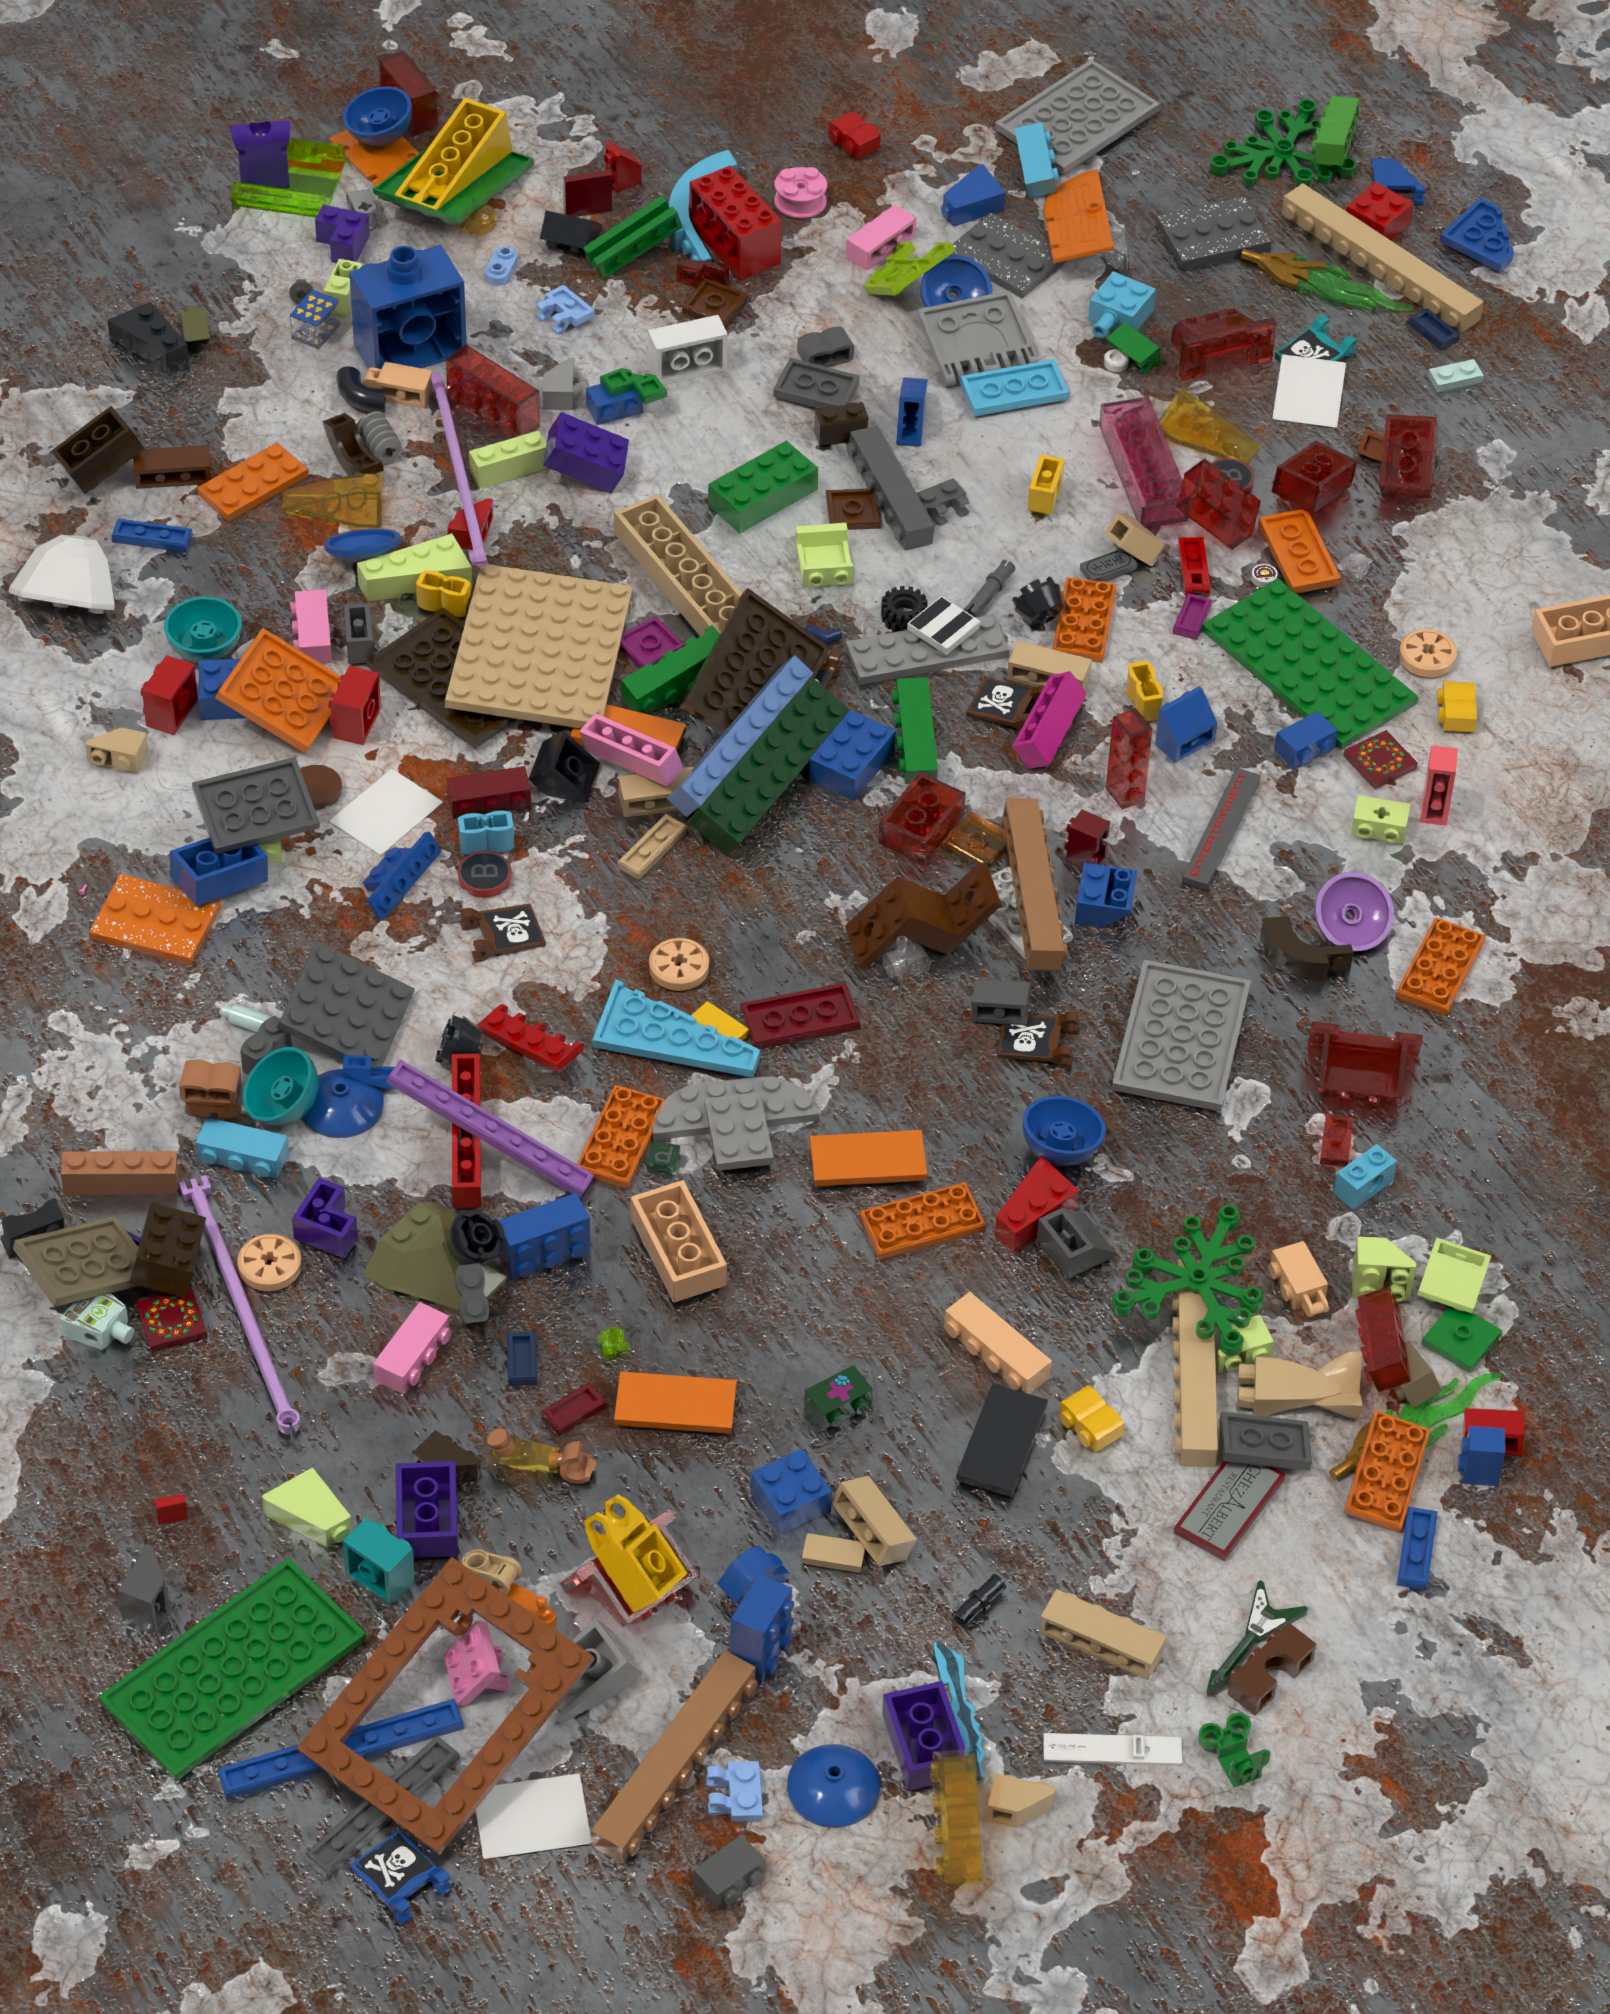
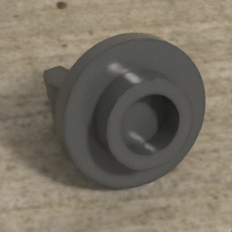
(299, 290)

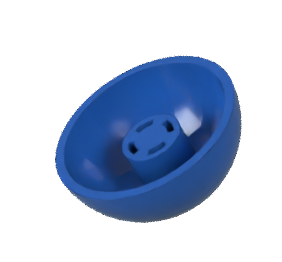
(378, 116)
(1063, 1130)

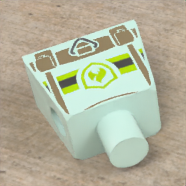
(97, 1321)

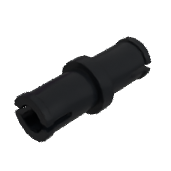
(979, 1600)

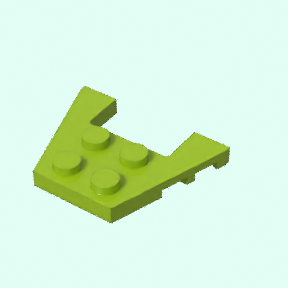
(902, 271)

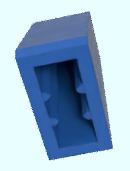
(973, 197)
(911, 411)

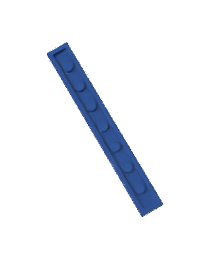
(364, 1740)

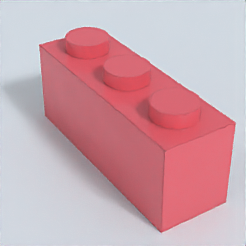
(1438, 785)

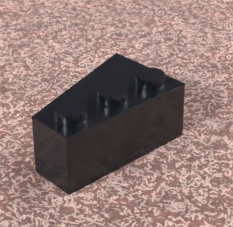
(151, 337)

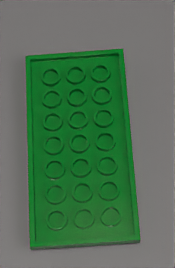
(1309, 662)
(231, 1669)

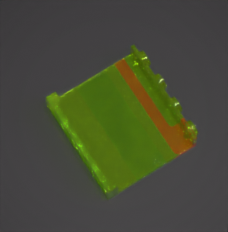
(313, 178)

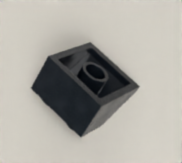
(568, 231)
(564, 769)

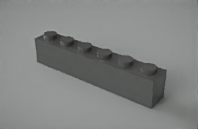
(892, 488)

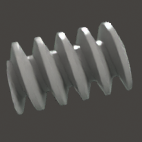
(379, 437)

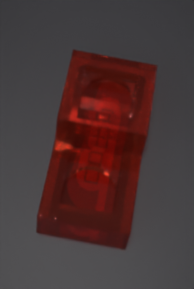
(694, 271)

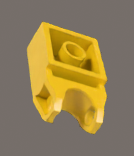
(634, 1554)

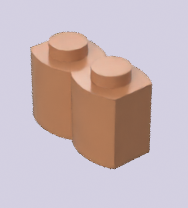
(210, 1081)

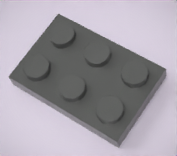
(815, 385)
(1265, 1441)

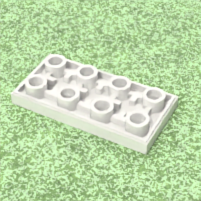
(1006, 917)

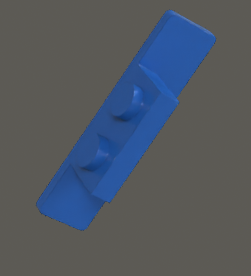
(398, 873)

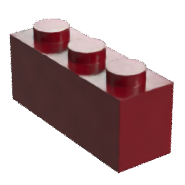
(489, 792)

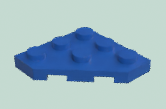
(1481, 235)

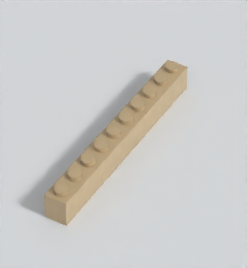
(1382, 258)

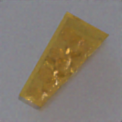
(957, 1816)

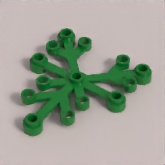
(1279, 149)
(1154, 1292)

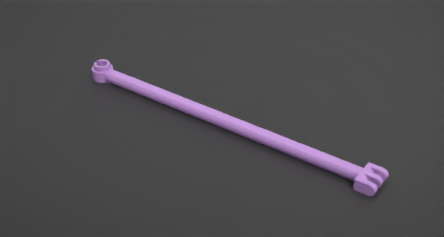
(478, 555)
(283, 1408)

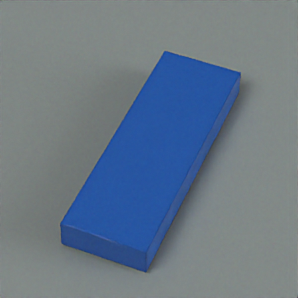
(152, 535)
(1417, 1548)

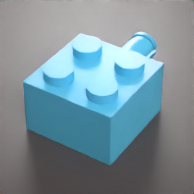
(1118, 302)

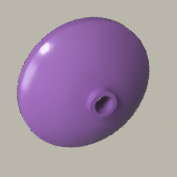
(1365, 900)

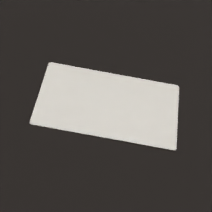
(1309, 391)
(386, 811)
(533, 1816)

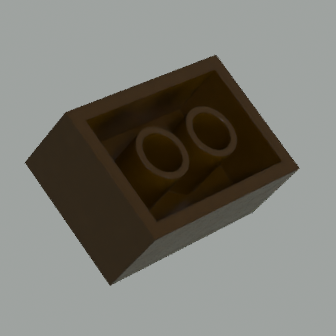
(98, 449)
(168, 1250)

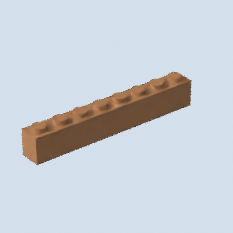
(1033, 884)
(674, 1757)

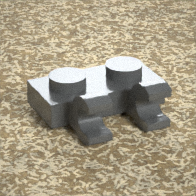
(940, 497)

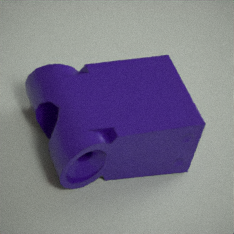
(263, 152)

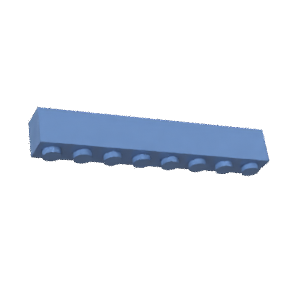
(740, 736)

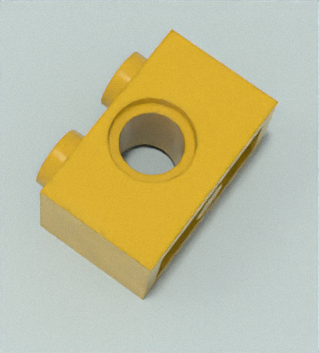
(1046, 484)

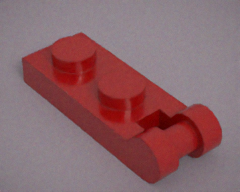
(1194, 565)

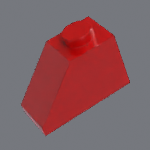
(459, 527)

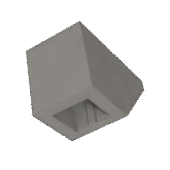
(559, 386)

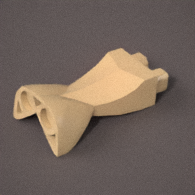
(1289, 1385)

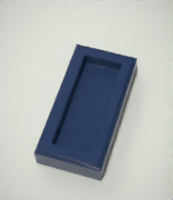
(1434, 329)
(522, 1358)

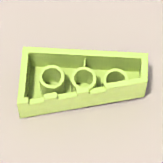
(398, 571)

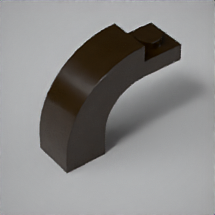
(1299, 957)

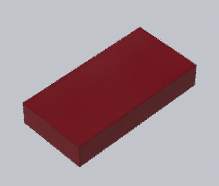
(573, 1409)

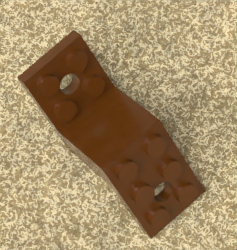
(923, 915)

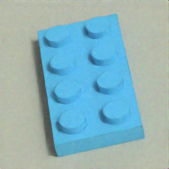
(1014, 387)

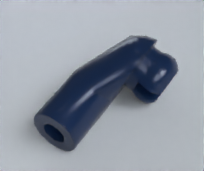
(825, 636)

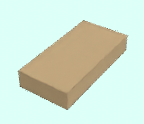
(833, 1553)

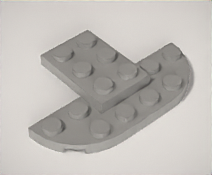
(735, 1116)

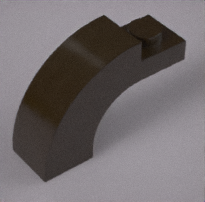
(348, 446)

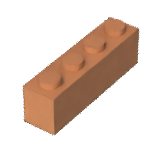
(120, 1173)

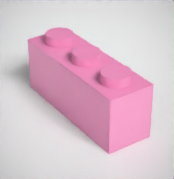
(880, 237)
(312, 625)
(412, 1348)

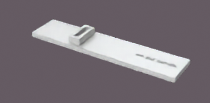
(1112, 1749)

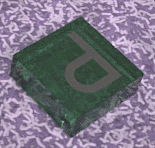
(663, 1156)

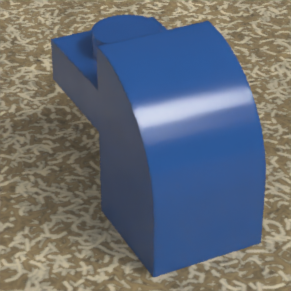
(745, 1569)

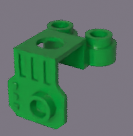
(1232, 1747)

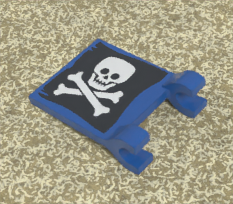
(397, 1871)

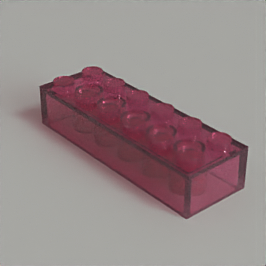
(1142, 460)

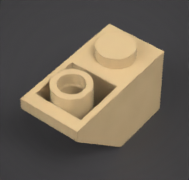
(1135, 538)
(118, 749)
(1018, 1800)

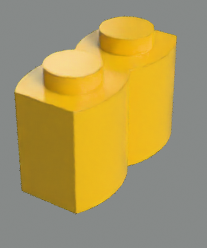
(439, 591)
(1144, 689)
(1457, 707)
(1091, 1419)

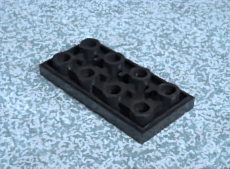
(1002, 1440)

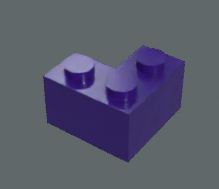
(343, 230)
(322, 1220)

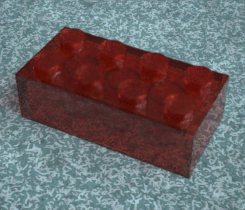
(492, 392)

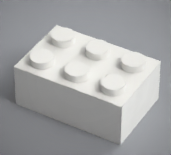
(687, 349)

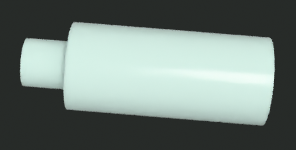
(244, 1017)

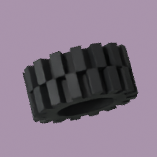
(899, 599)

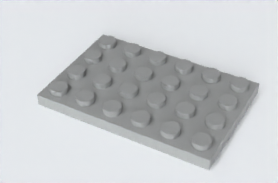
(1082, 113)
(1181, 1035)

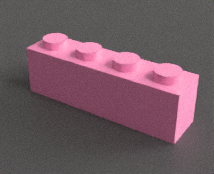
(631, 750)

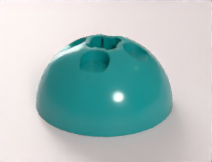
(203, 628)
(281, 1087)

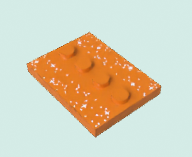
(154, 920)

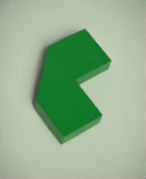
(623, 380)

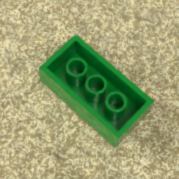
(763, 486)

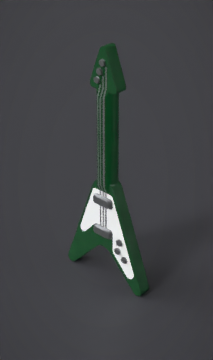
(1260, 1625)

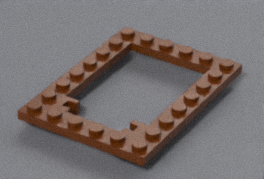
(553, 1672)

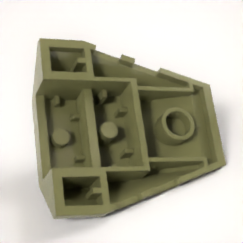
(418, 1262)

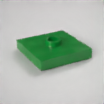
(1461, 1338)

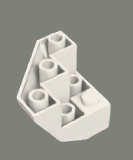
(67, 573)

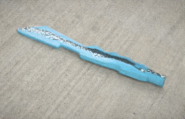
(952, 1674)

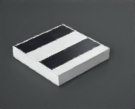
(943, 625)

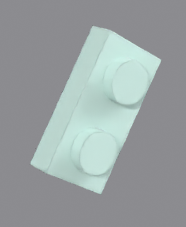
(1455, 375)

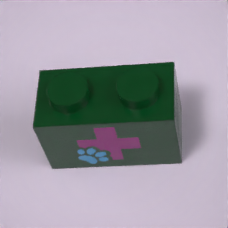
(838, 1398)

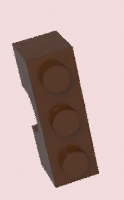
(1284, 1651)

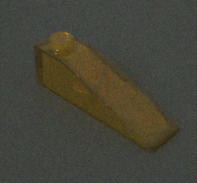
(1202, 428)
(346, 500)

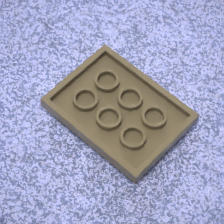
(80, 1260)

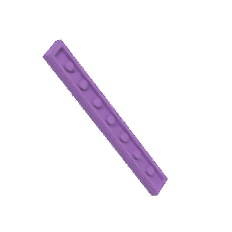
(489, 1128)

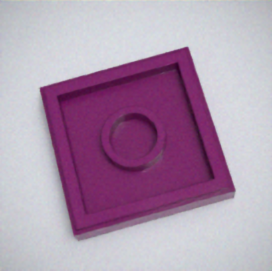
(649, 642)

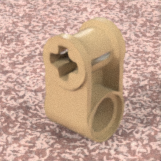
(493, 1569)

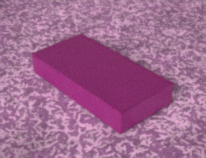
(1192, 616)

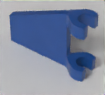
(1395, 177)

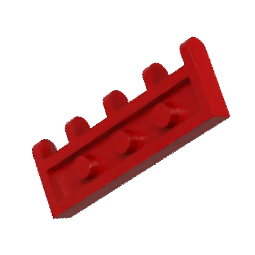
(529, 1040)

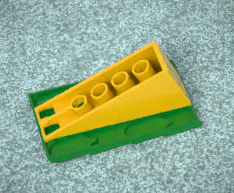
(460, 167)

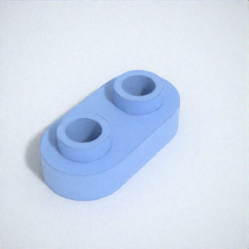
(501, 266)

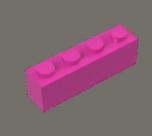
(1049, 720)

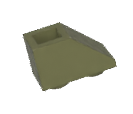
(194, 324)

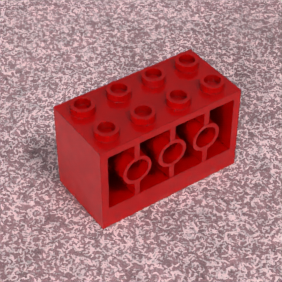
(735, 222)

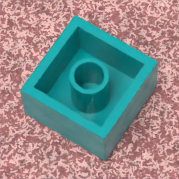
(379, 1560)

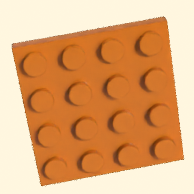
(281, 690)

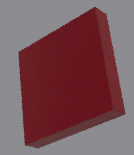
(587, 193)

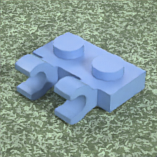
(569, 308)
(744, 1791)

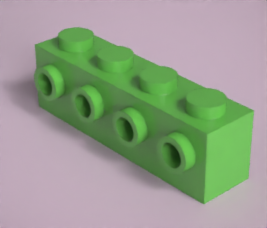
(1336, 131)

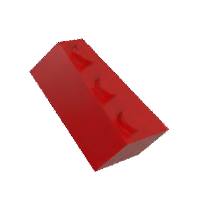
(1036, 1196)

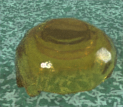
(481, 221)

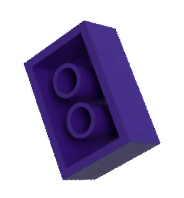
(586, 452)
(427, 1507)
(917, 1724)

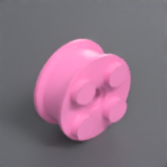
(800, 192)

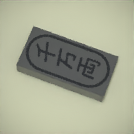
(1108, 566)

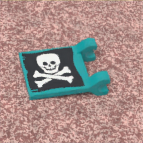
(1316, 345)

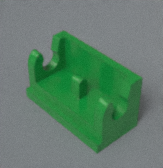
(1135, 347)

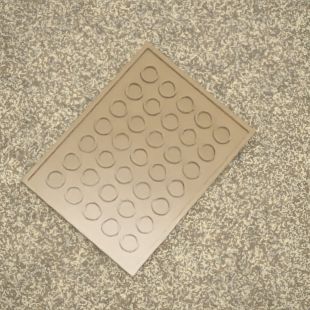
(539, 646)

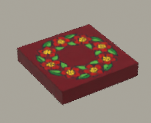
(1380, 759)
(171, 1320)

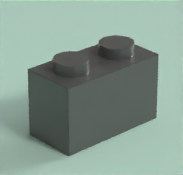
(358, 632)
(1001, 1002)
(729, 1873)

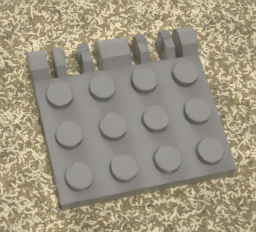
(976, 333)

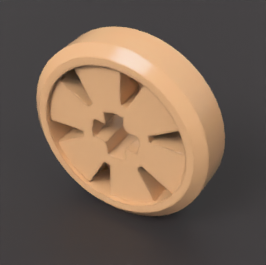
(1428, 641)
(689, 974)
(269, 1277)

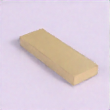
(652, 847)

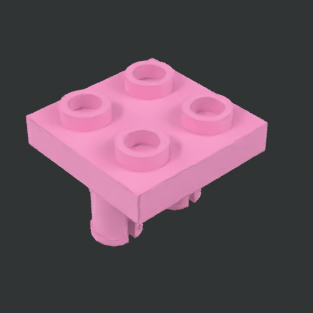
(474, 1665)

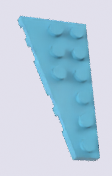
(664, 1033)

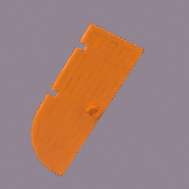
(374, 160)
(1077, 218)

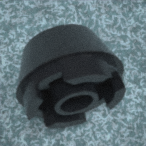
(1039, 602)
(459, 1037)
(475, 1238)

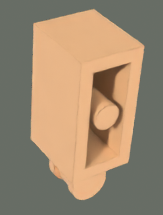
(402, 383)
(1299, 1278)

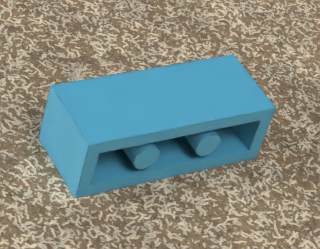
(1037, 159)
(242, 1148)

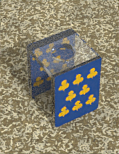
(311, 319)

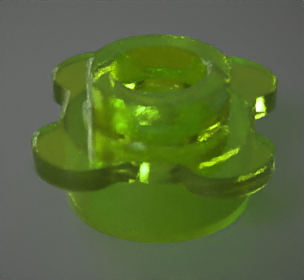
(615, 1335)

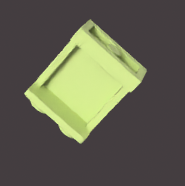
(824, 555)

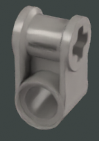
(363, 202)

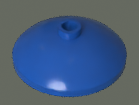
(954, 275)
(362, 544)
(344, 1106)
(830, 1799)

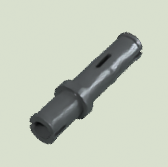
(994, 583)

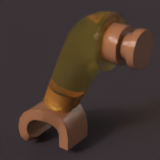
(533, 1456)

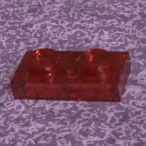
(1336, 1140)

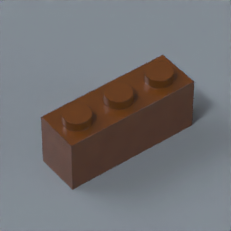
(172, 467)

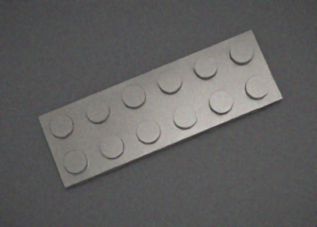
(906, 654)

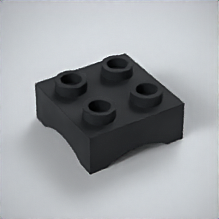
(43, 1220)

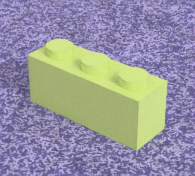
(507, 459)

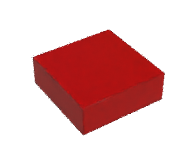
(171, 1509)

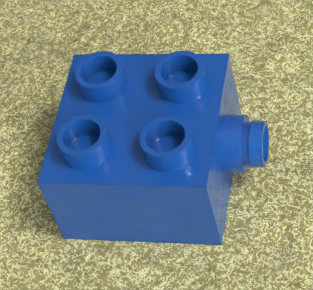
(408, 308)

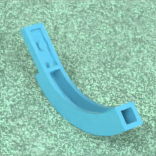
(686, 237)

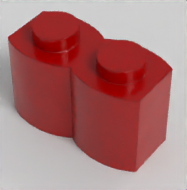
(854, 135)

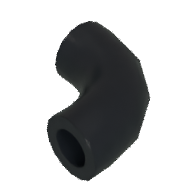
(357, 394)

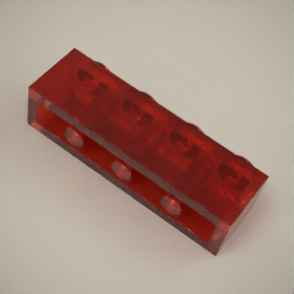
(1129, 758)
(1382, 1339)

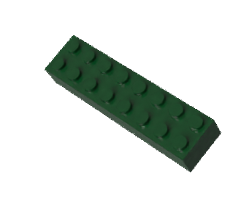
(768, 767)

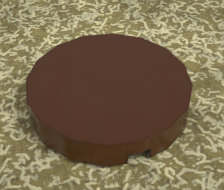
(322, 784)
(213, 1109)

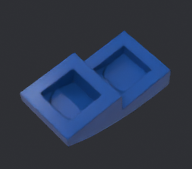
(360, 1069)

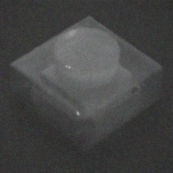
(1355, 565)

